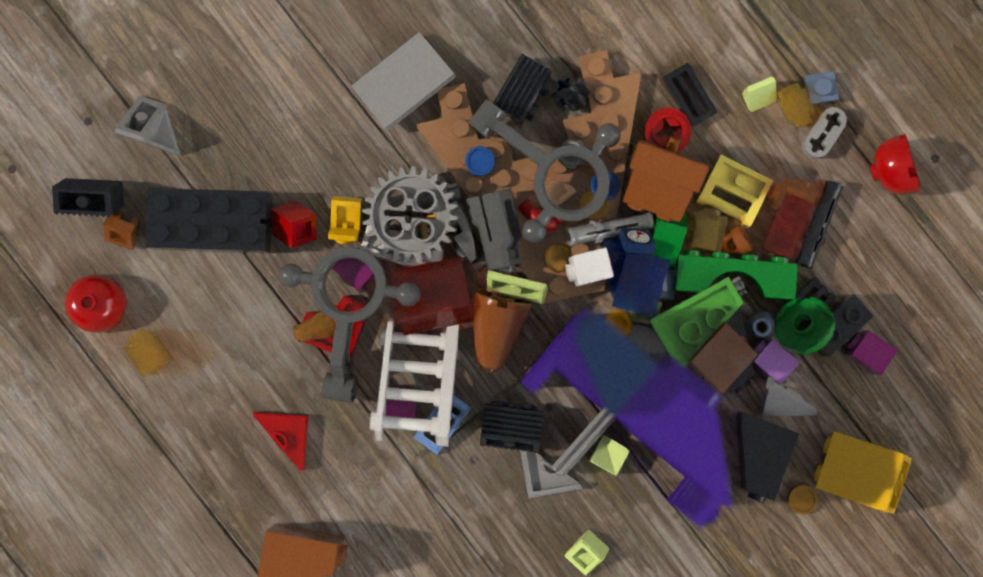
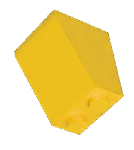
(862, 472)

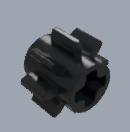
(570, 93)

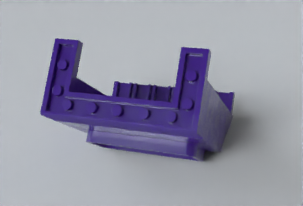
(666, 413)

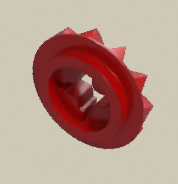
(672, 118)

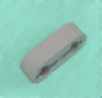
(829, 136)

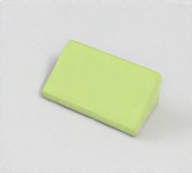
(516, 287)

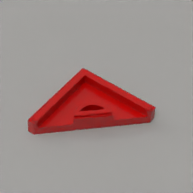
(288, 432)

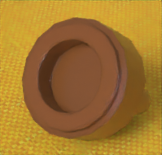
(740, 239)

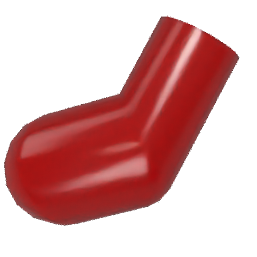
(530, 211)

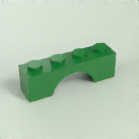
(771, 279)

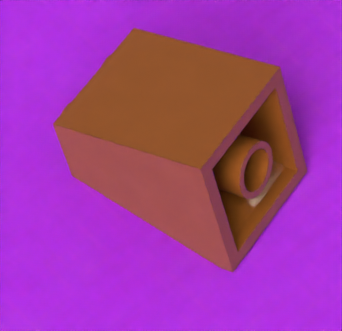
(300, 553)

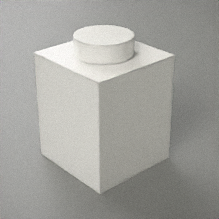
(589, 267)

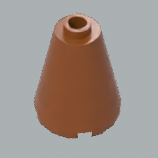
(496, 327)

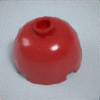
(896, 166)
(95, 303)

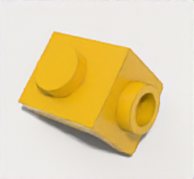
(345, 219)

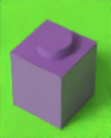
(774, 360)

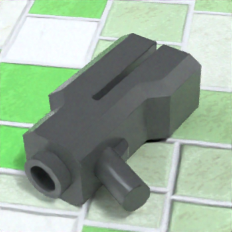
(498, 229)

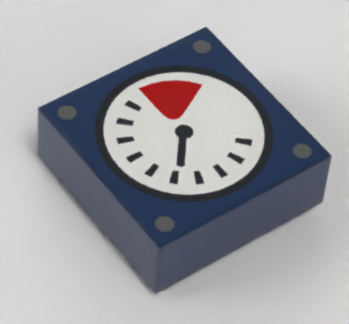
(637, 241)

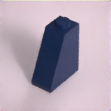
(611, 360)

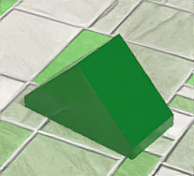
(669, 238)

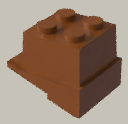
(663, 180)

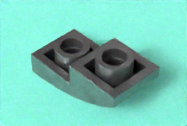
(465, 243)

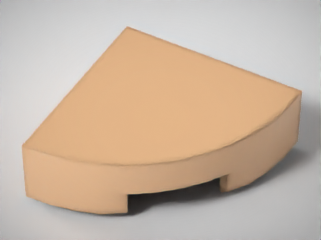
(558, 191)

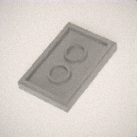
(403, 81)

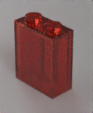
(442, 299)

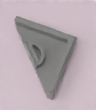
(784, 401)
(541, 477)

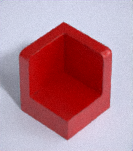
(293, 224)

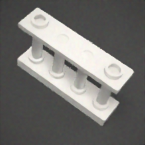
(440, 397)

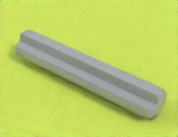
(583, 443)

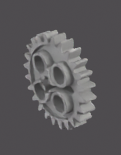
(408, 241)

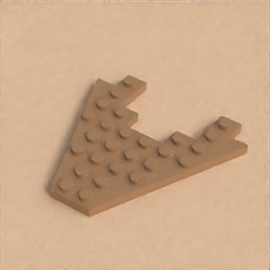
(609, 102)

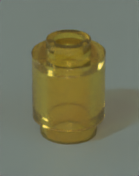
(795, 105)

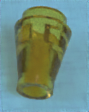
(315, 328)

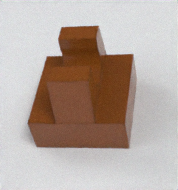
(120, 231)

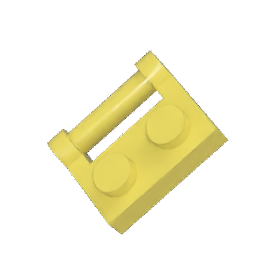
(739, 182)

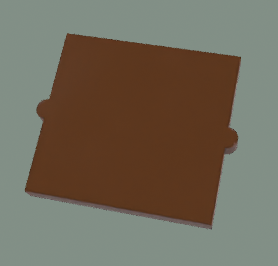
(723, 357)

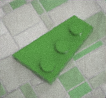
(692, 322)

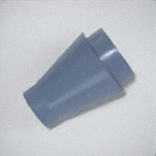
(757, 317)

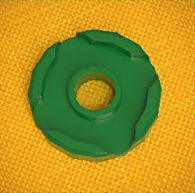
(812, 338)

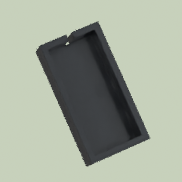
(208, 220)

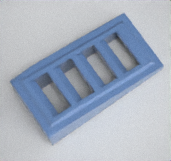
(460, 405)

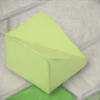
(609, 455)

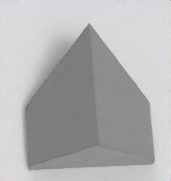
(149, 125)

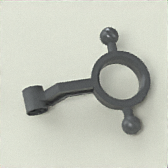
(489, 120)
(340, 384)

